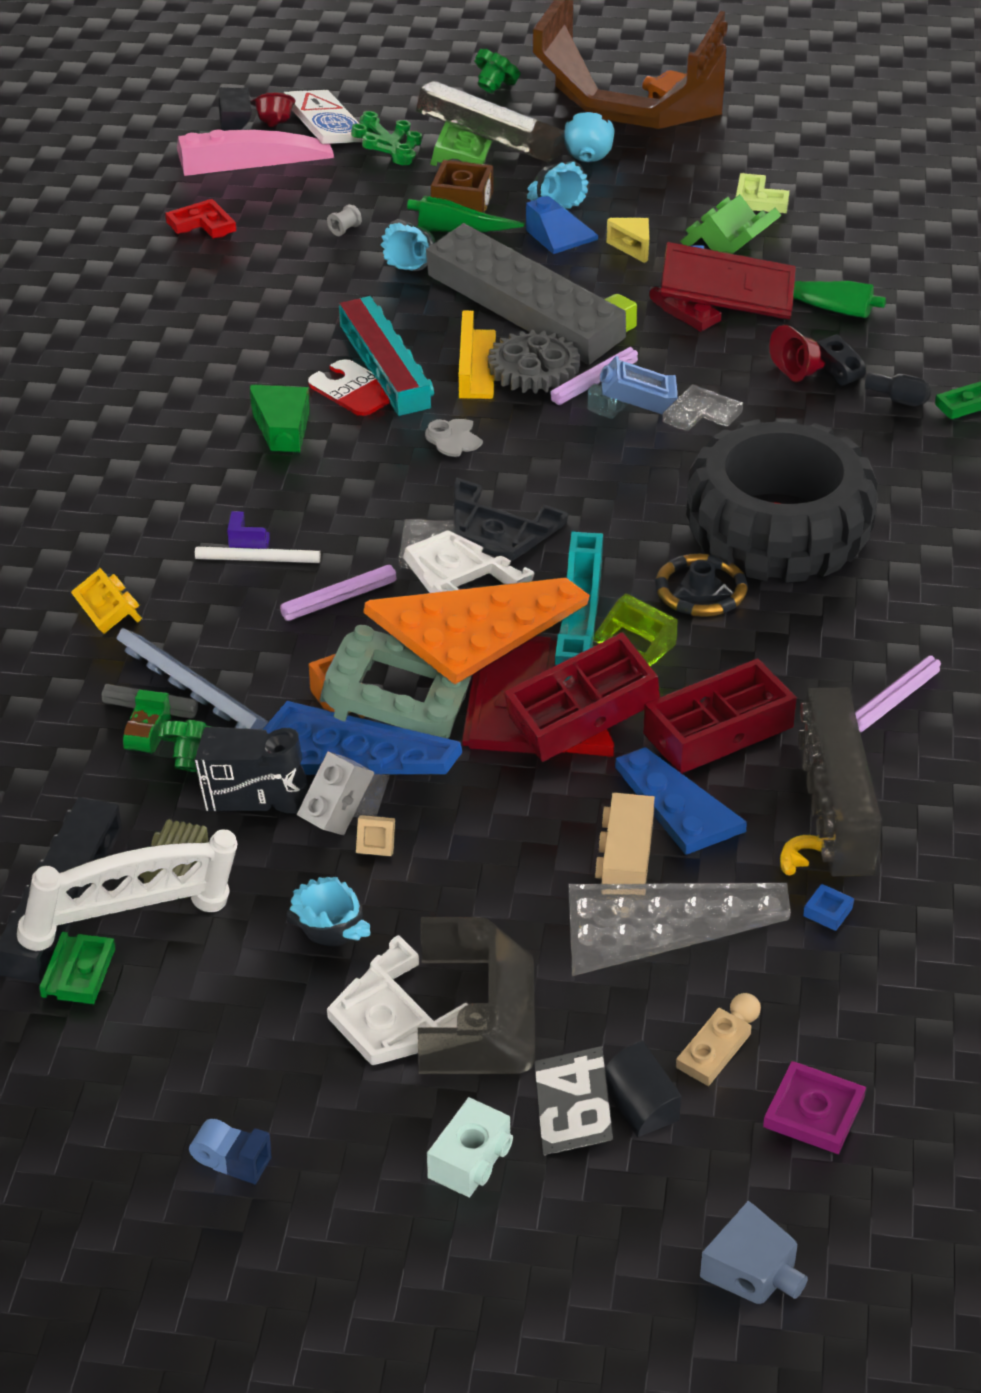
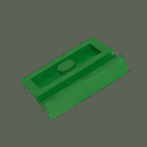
(77, 968)

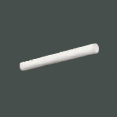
(250, 554)

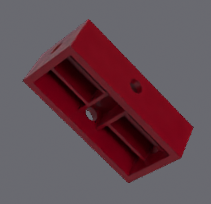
(603, 689)
(737, 712)

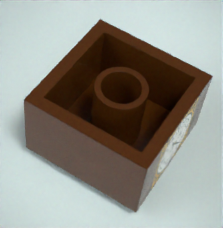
(464, 184)

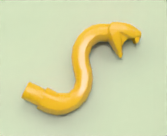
(791, 858)

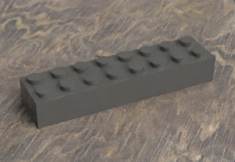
(525, 292)

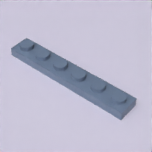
(184, 677)

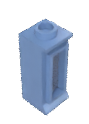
(638, 386)

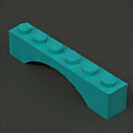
(584, 571)

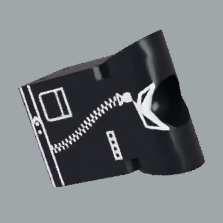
(251, 770)

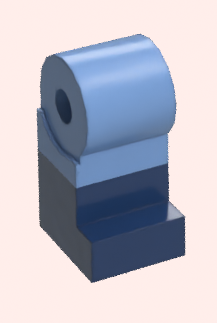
(232, 1150)

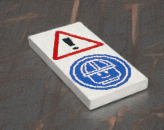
(324, 116)

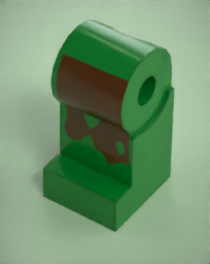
(144, 724)

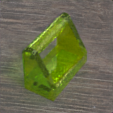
(643, 621)

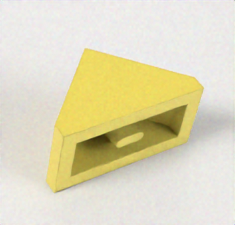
(629, 236)

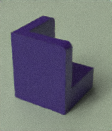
(246, 537)

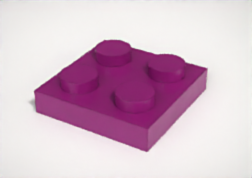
(814, 1107)

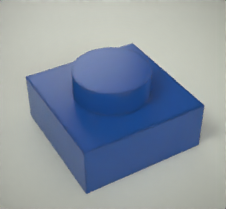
(828, 907)

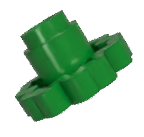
(495, 70)
(186, 740)

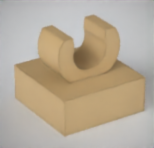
(375, 835)

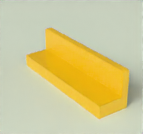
(474, 373)

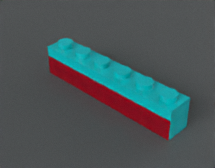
(386, 355)

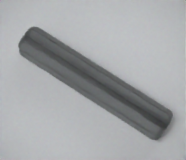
(126, 696)

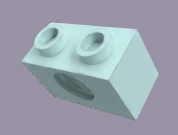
(469, 1147)

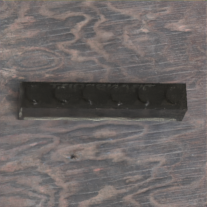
(490, 121)

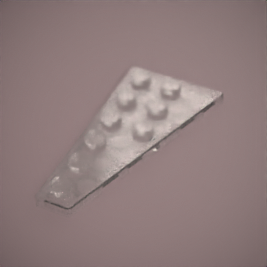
(641, 920)

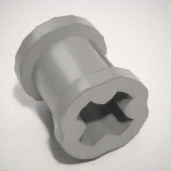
(341, 221)

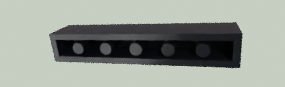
(85, 836)

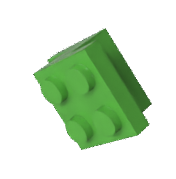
(729, 226)

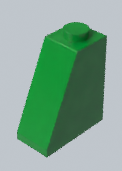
(281, 415)

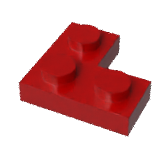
(202, 214)

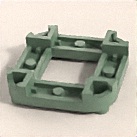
(347, 693)

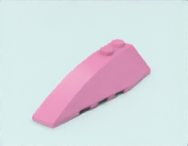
(246, 149)

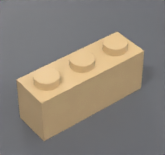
(627, 839)

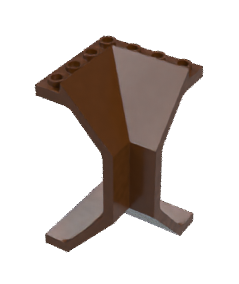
(691, 99)

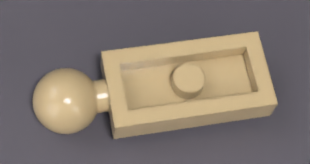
(719, 1039)

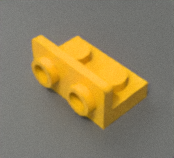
(104, 600)

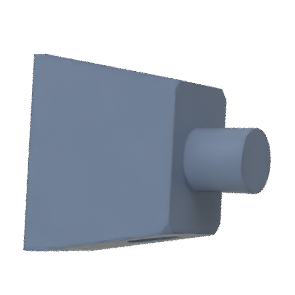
(753, 1258)

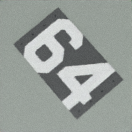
(573, 1100)

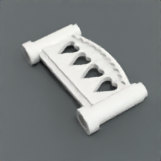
(204, 882)

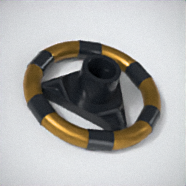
(701, 586)

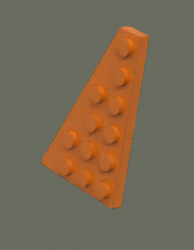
(475, 626)

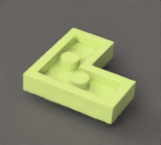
(758, 198)

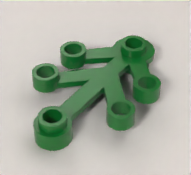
(401, 153)

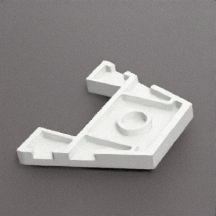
(451, 560)
(379, 1013)

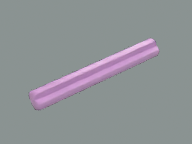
(586, 379)
(338, 592)
(897, 692)

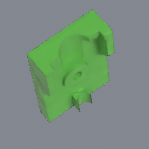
(461, 145)

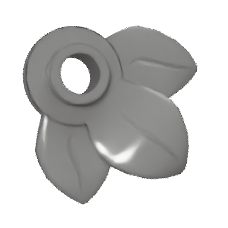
(452, 436)

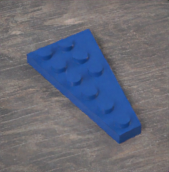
(369, 743)

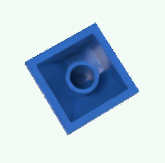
(556, 226)

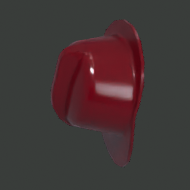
(274, 107)
(794, 353)

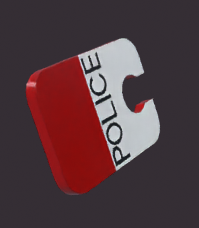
(356, 391)

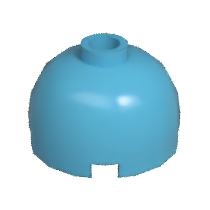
(588, 137)

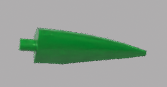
(446, 215)
(839, 296)

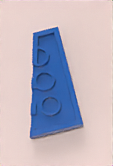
(680, 805)

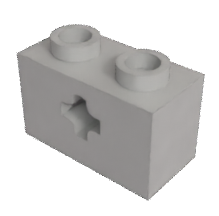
(335, 793)

